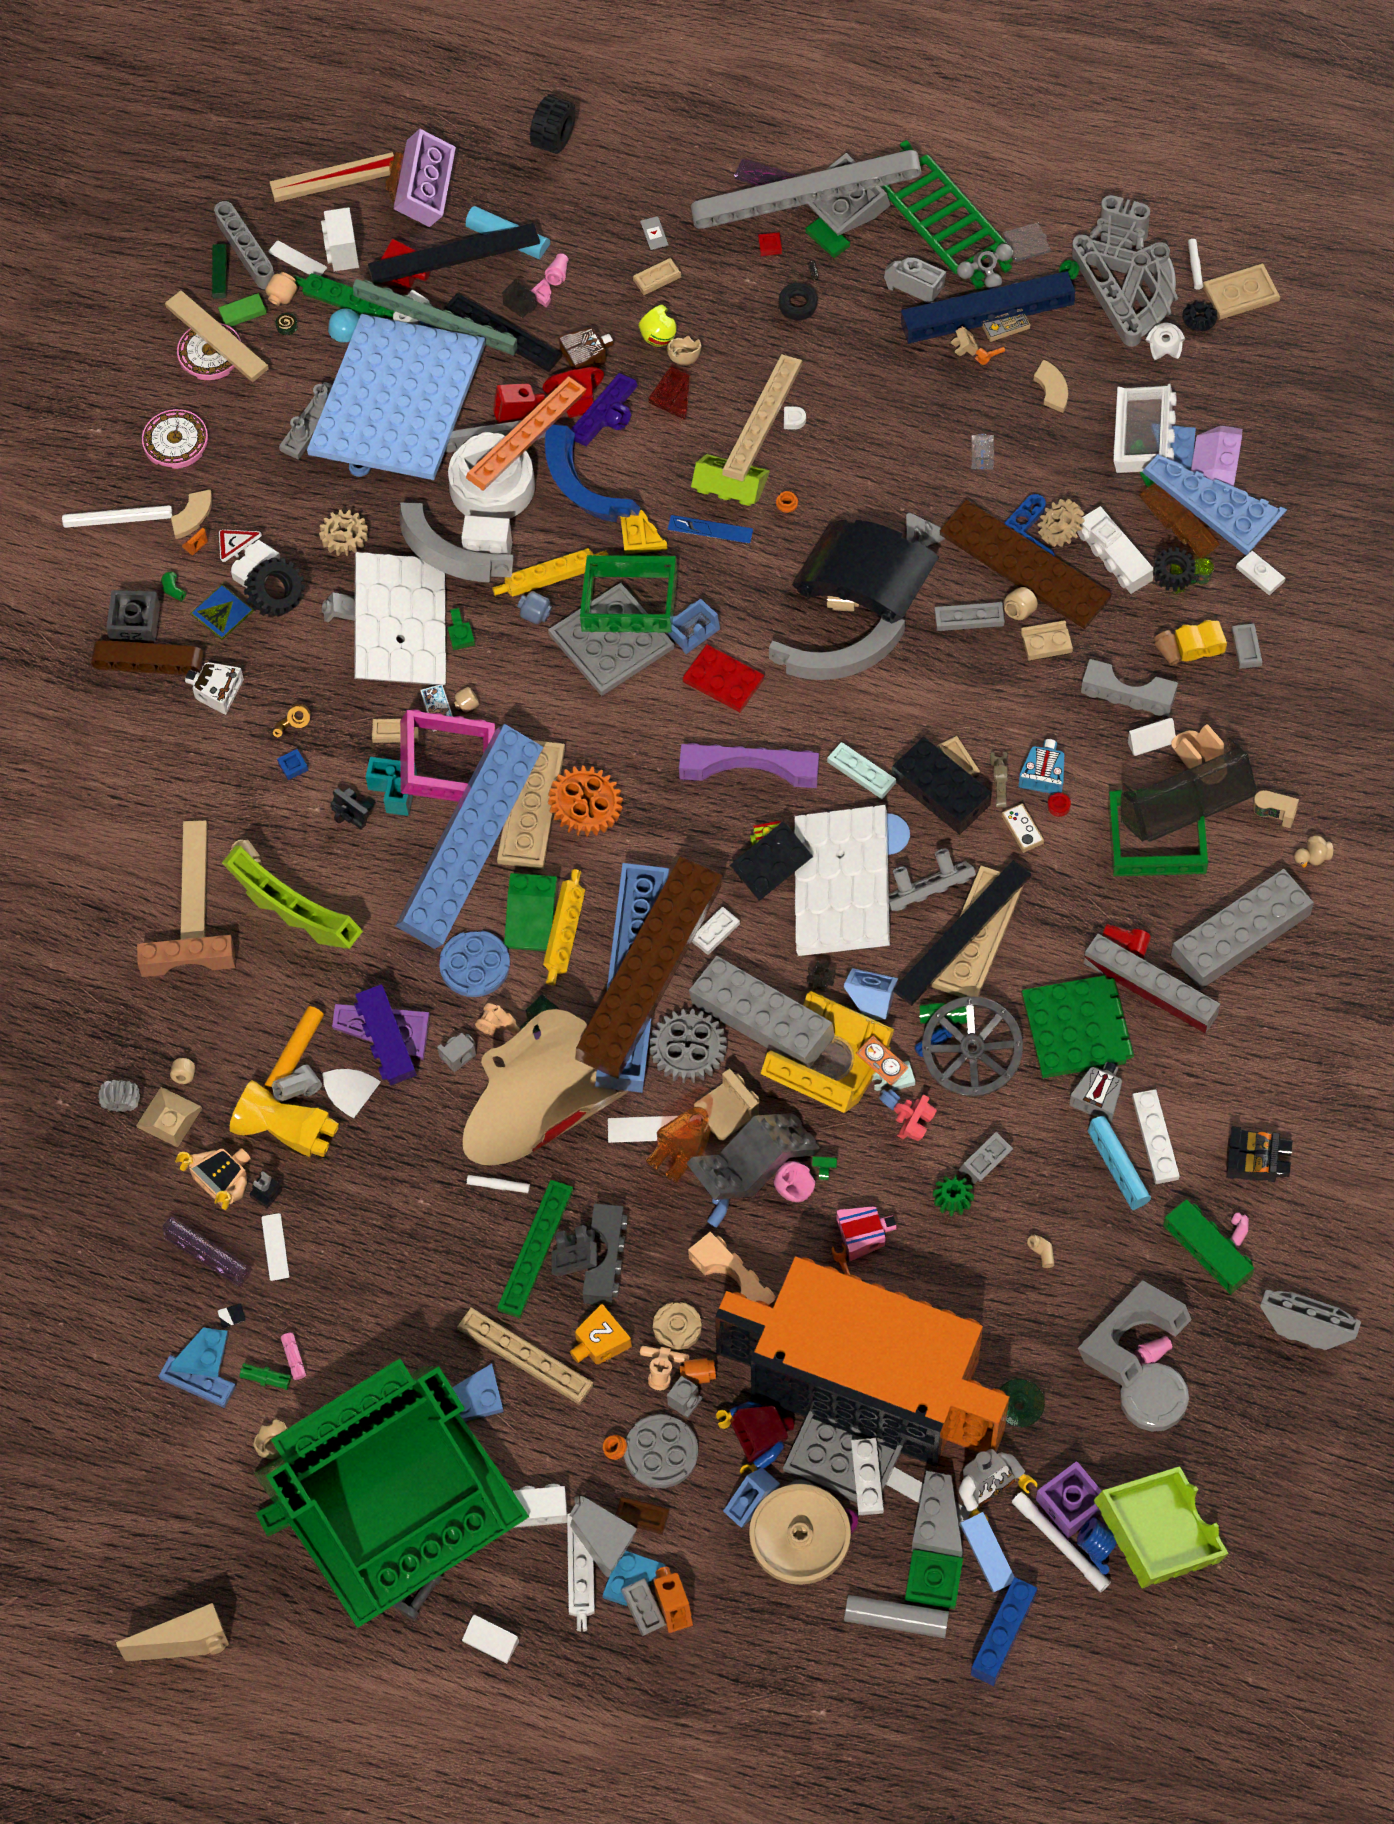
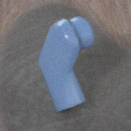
(719, 1212)

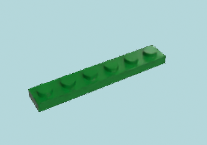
(535, 1249)

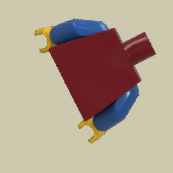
(758, 1431)

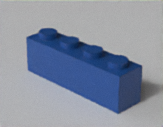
(1004, 1631)

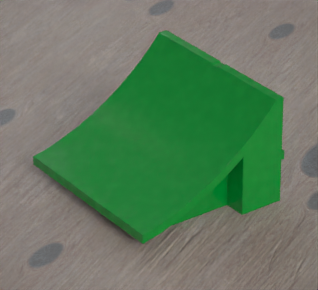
(388, 1488)

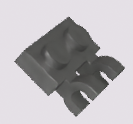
(572, 1257)

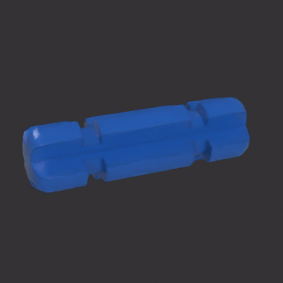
(938, 1038)

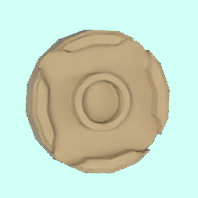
(677, 1326)

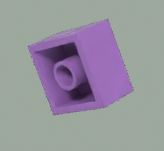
(1070, 1499)

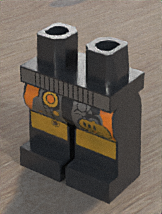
(1256, 1155)

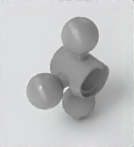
(993, 280)

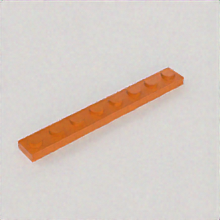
(525, 433)

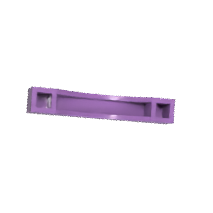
(702, 761)

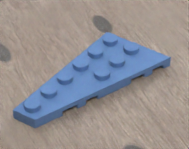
(1221, 506)

